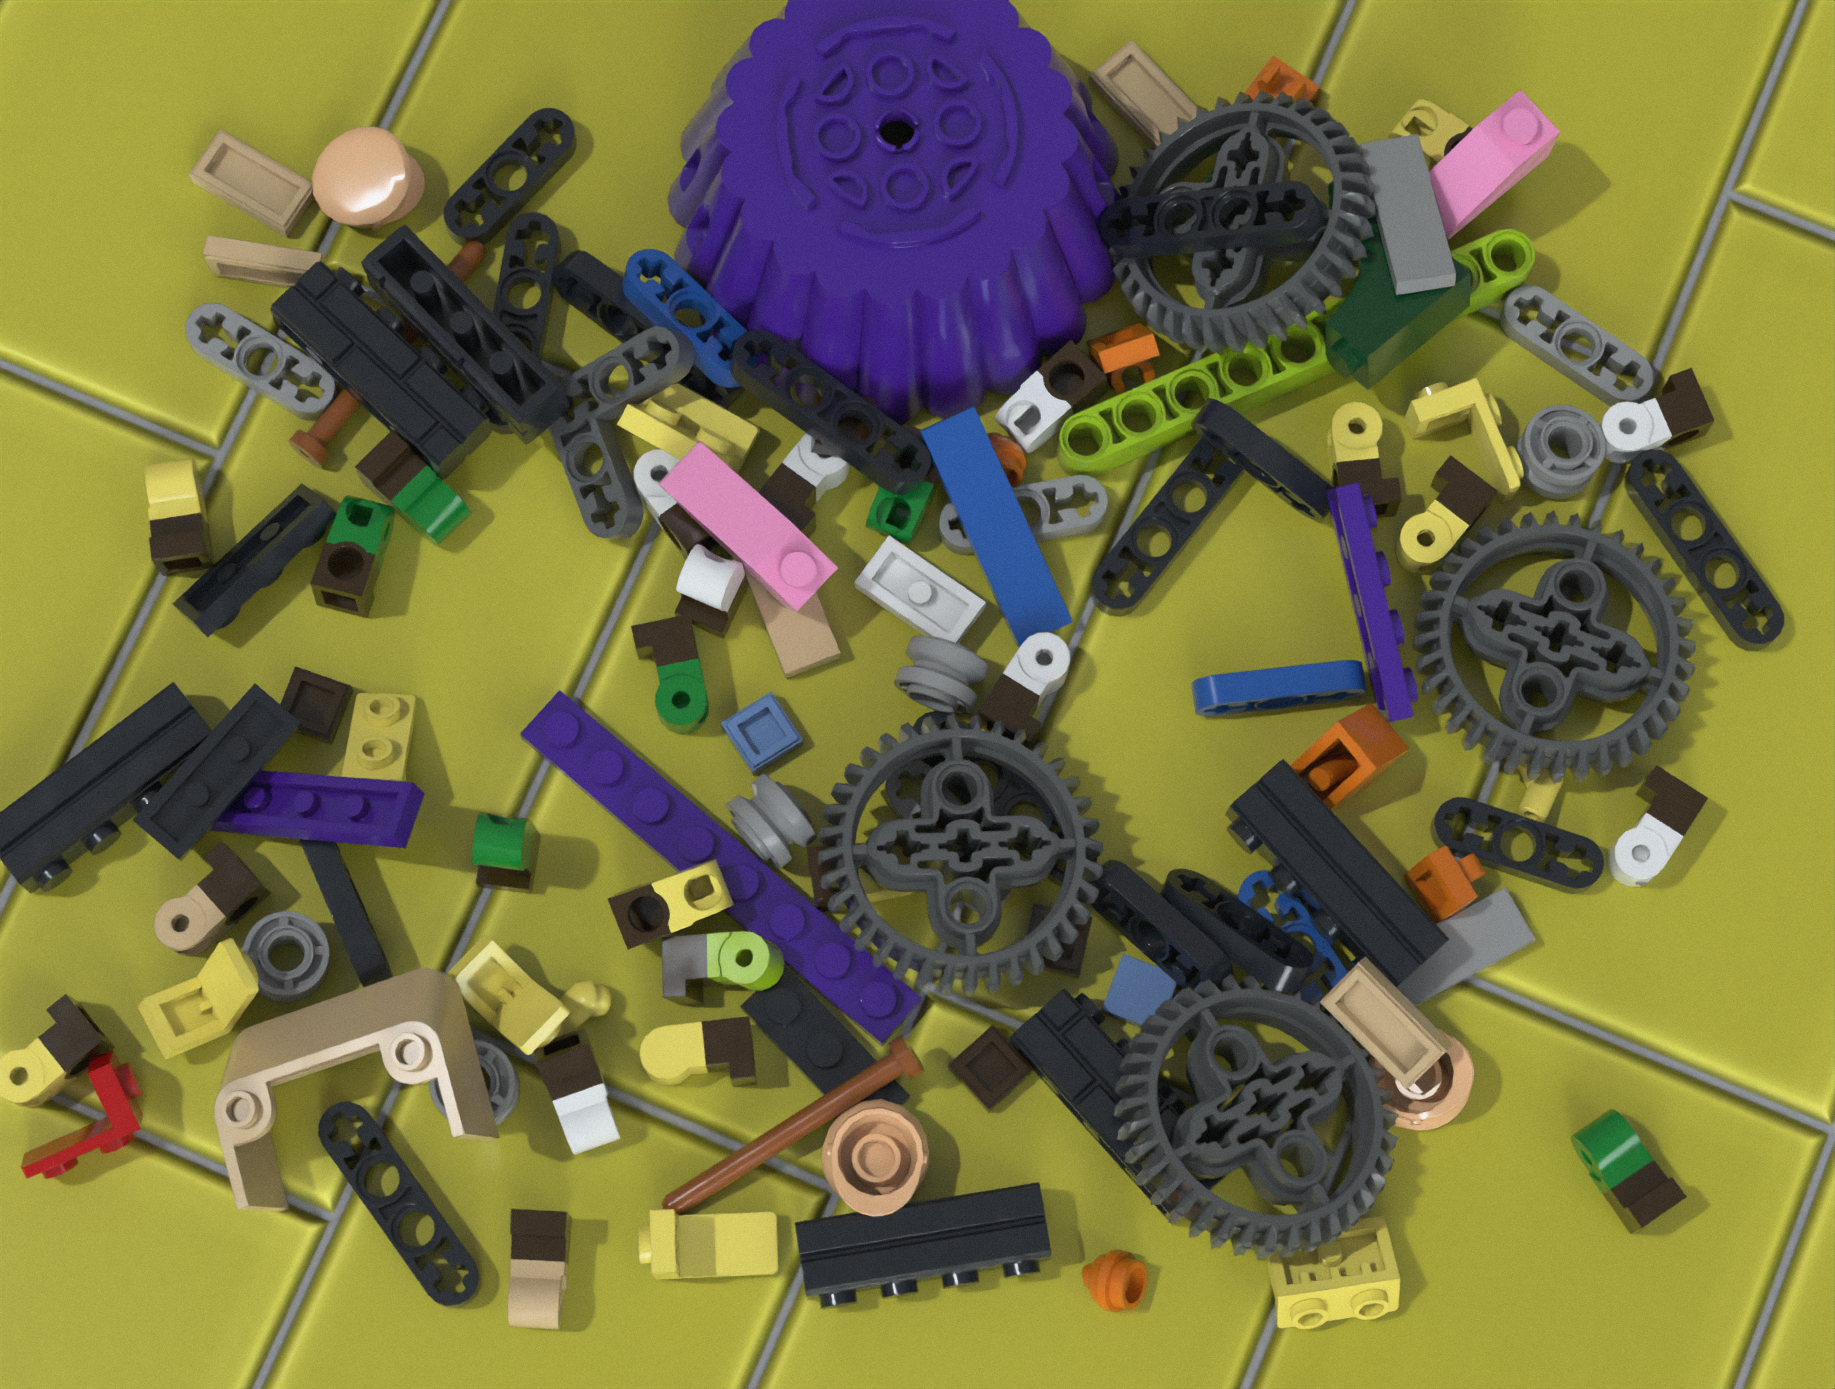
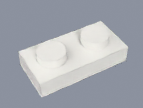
(919, 593)

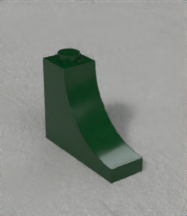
(1382, 329)

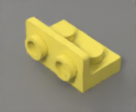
(682, 417)
(1337, 1279)

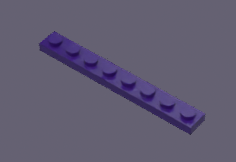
(689, 837)

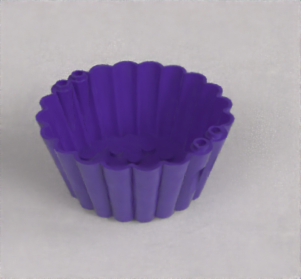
(915, 263)

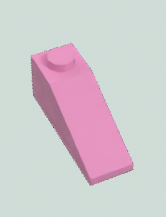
(1491, 160)
(748, 527)

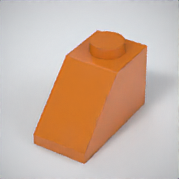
(1350, 756)

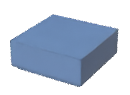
(762, 733)
(1137, 991)

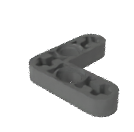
(594, 425)

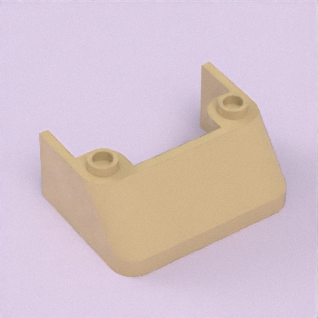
(410, 1018)

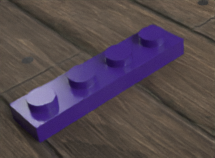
(1366, 577)
(325, 809)

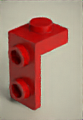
(117, 1090)

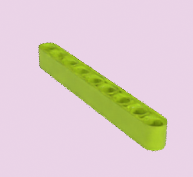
(1273, 371)

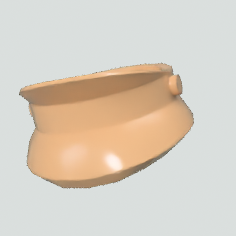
(367, 179)
(1436, 1094)
(875, 1157)

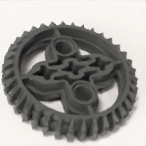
(1236, 278)
(1580, 653)
(982, 837)
(1329, 1067)

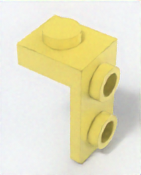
(1445, 406)
(380, 736)
(508, 997)
(202, 1005)
(709, 1244)

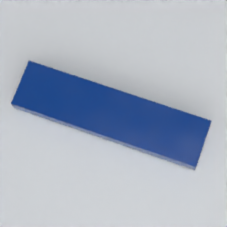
(995, 525)

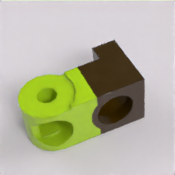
(717, 960)

